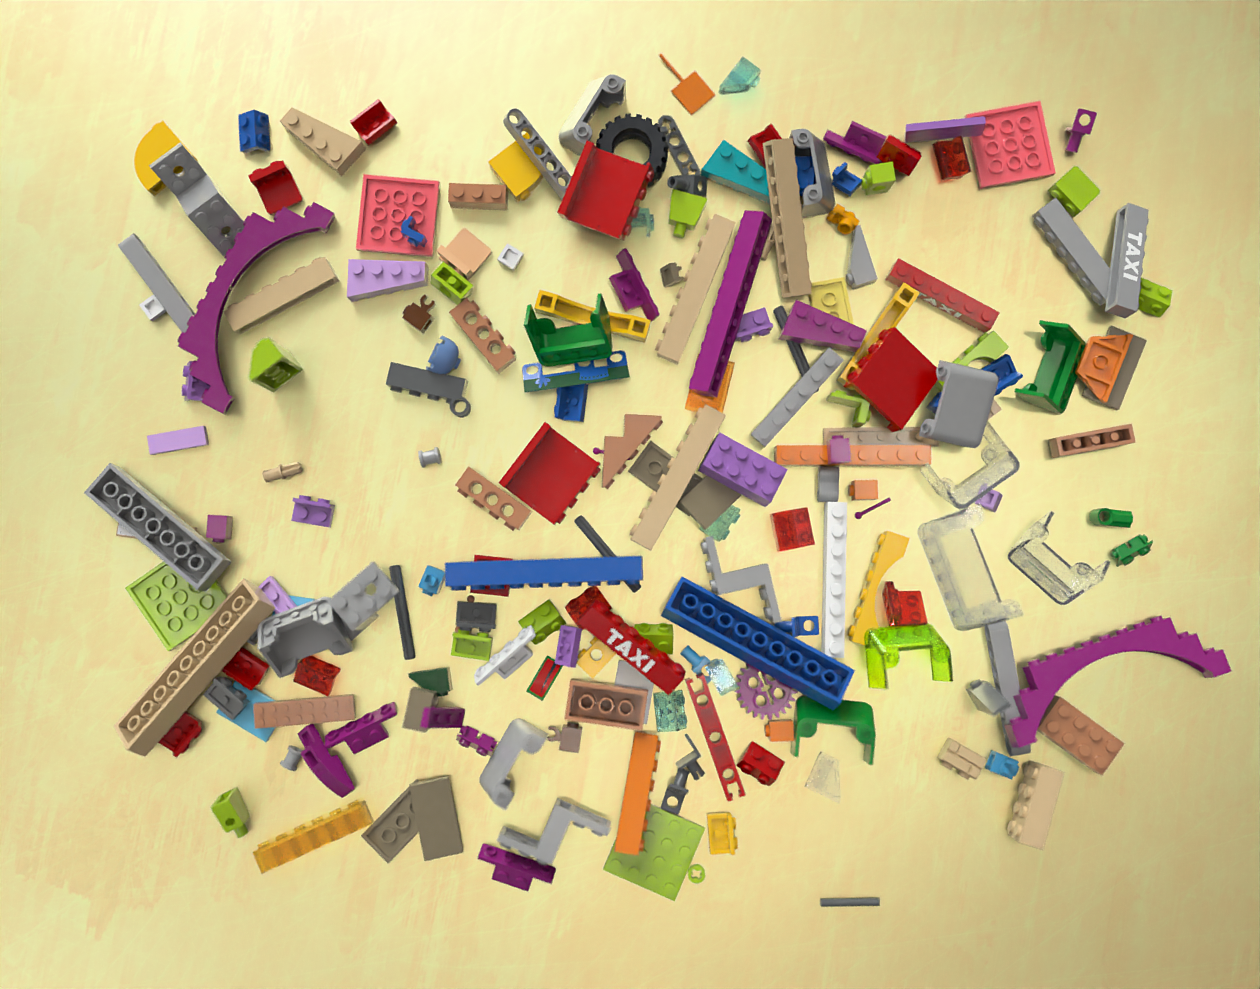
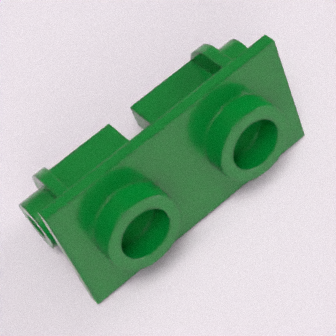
(1138, 546)

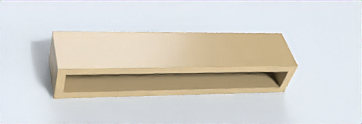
(281, 295)

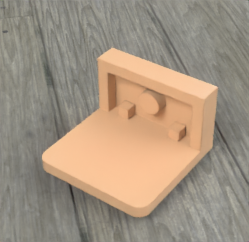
(464, 253)

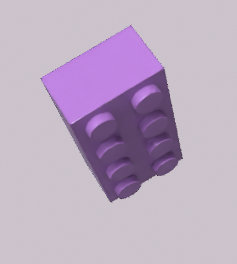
(742, 470)

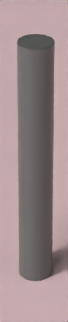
(839, 902)

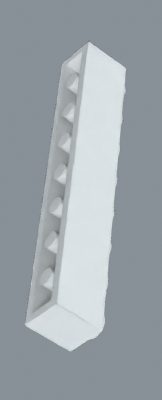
(834, 579)

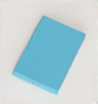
(246, 717)

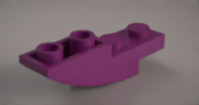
(326, 768)

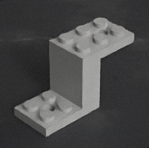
(199, 197)
(741, 579)
(356, 606)
(554, 831)

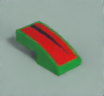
(544, 678)

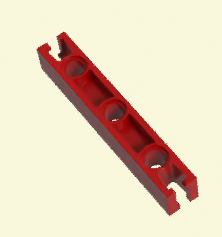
(718, 749)

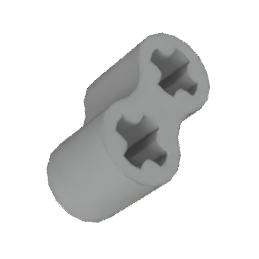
(828, 484)

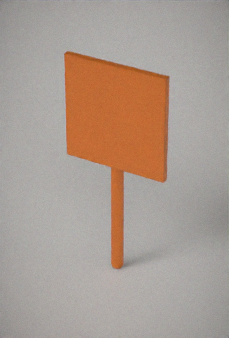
(691, 91)

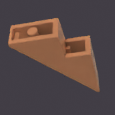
(619, 449)

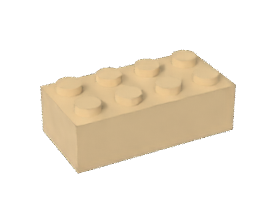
(1035, 804)

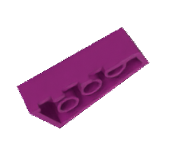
(819, 328)

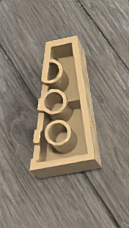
(325, 141)

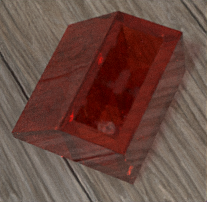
(792, 529)

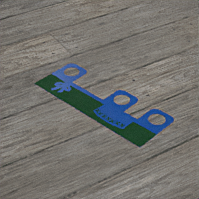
(579, 376)

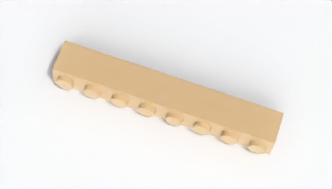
(787, 217)
(695, 289)
(679, 474)

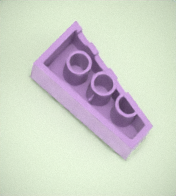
(381, 277)

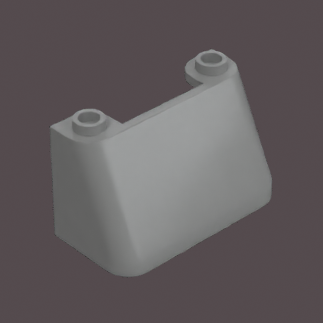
(601, 91)
(819, 197)
(962, 405)
(301, 633)
(518, 736)

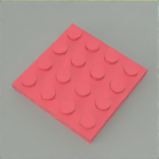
(1012, 146)
(387, 204)

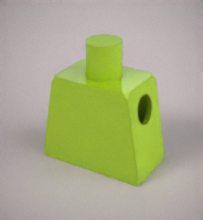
(685, 211)
(231, 812)

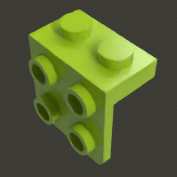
(1074, 191)
(861, 413)

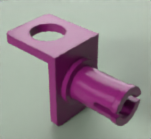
(1078, 130)

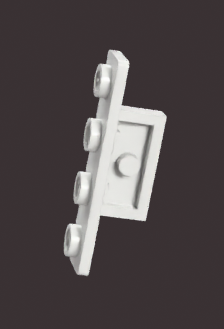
(509, 658)

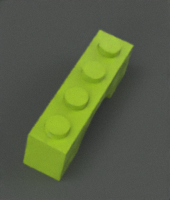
(988, 349)

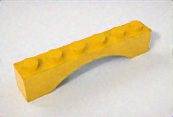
(571, 311)
(889, 318)
(891, 549)

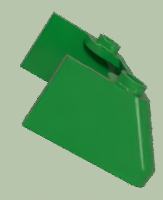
(570, 343)
(1057, 369)
(847, 713)

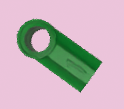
(1112, 517)

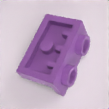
(752, 324)
(194, 388)
(313, 512)
(568, 646)

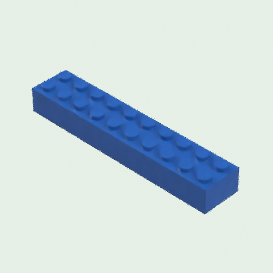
(544, 571)
(758, 643)

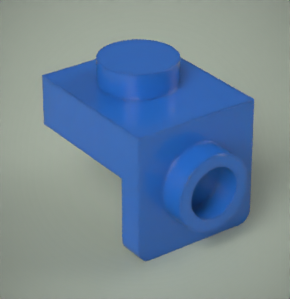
(845, 180)
(413, 237)

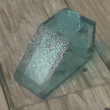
(741, 78)
(721, 676)

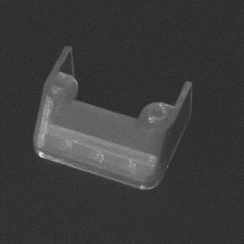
(999, 466)
(1048, 569)

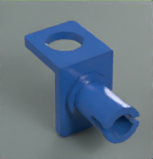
(796, 626)

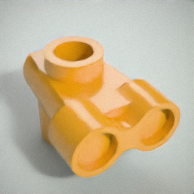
(846, 220)

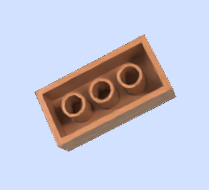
(606, 704)
(1079, 735)

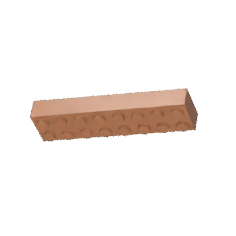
(304, 711)

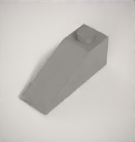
(860, 265)

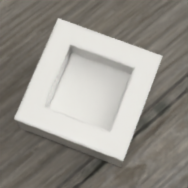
(510, 256)
(152, 308)

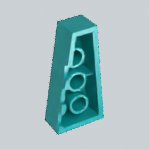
(737, 171)

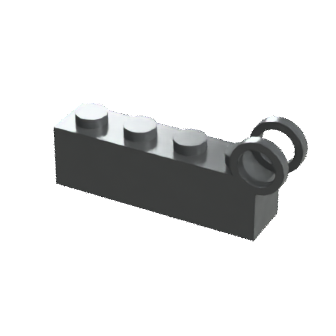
(428, 383)

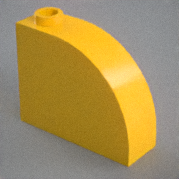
(152, 147)
(517, 170)

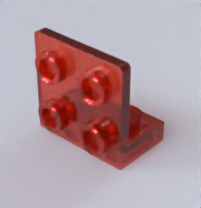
(903, 607)

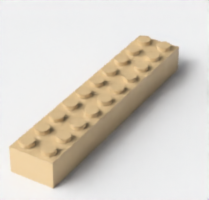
(193, 668)

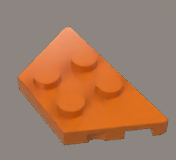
(1102, 363)

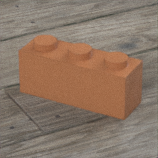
(478, 196)

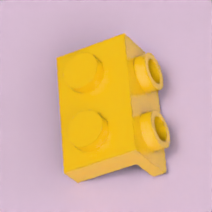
(721, 833)

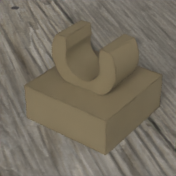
(670, 274)

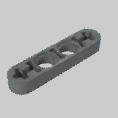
(680, 148)

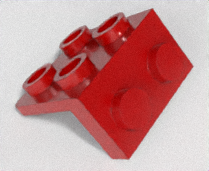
(276, 186)

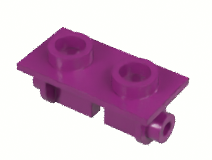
(481, 745)

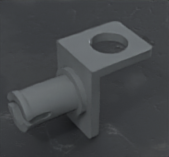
(688, 184)
(690, 761)
(676, 790)

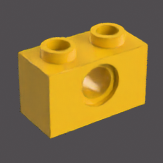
(588, 664)

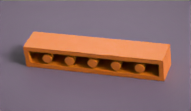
(636, 794)

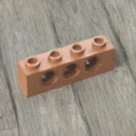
(462, 313)
(1092, 440)
(471, 478)

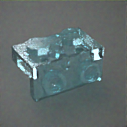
(644, 219)
(719, 528)
(670, 711)

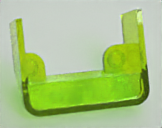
(883, 649)

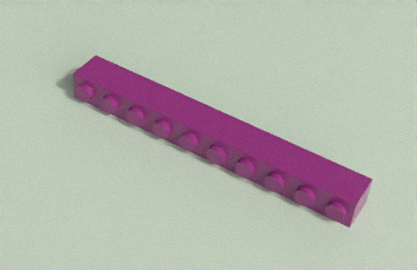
(730, 303)

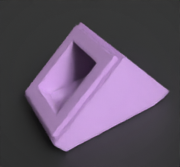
(990, 500)

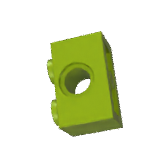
(878, 178)
(451, 283)

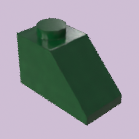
(434, 679)

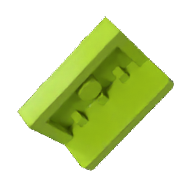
(1154, 298)
(544, 620)
(659, 634)
(471, 645)

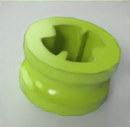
(696, 880)

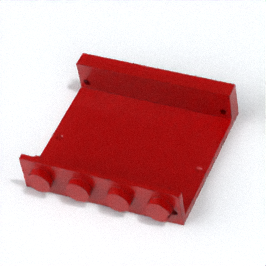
(605, 192)
(550, 474)

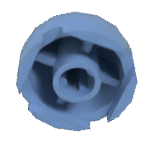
(444, 357)

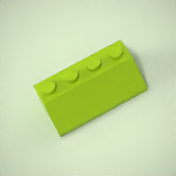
(272, 365)

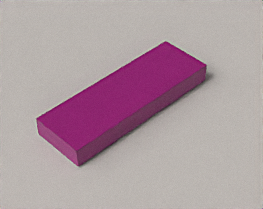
(442, 717)

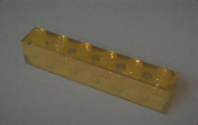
(313, 836)

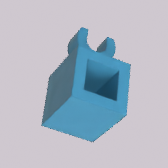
(432, 580)
(1002, 765)

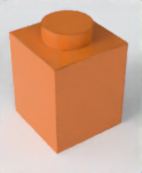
(863, 489)
(779, 730)

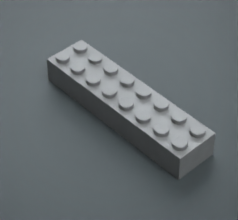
(157, 527)

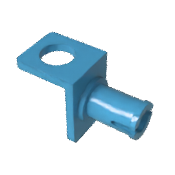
(697, 661)

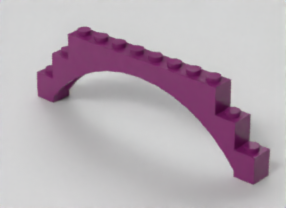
(250, 244)
(1051, 674)

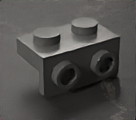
(476, 615)
(226, 697)

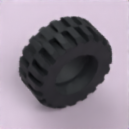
(640, 130)

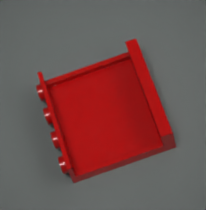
(893, 377)

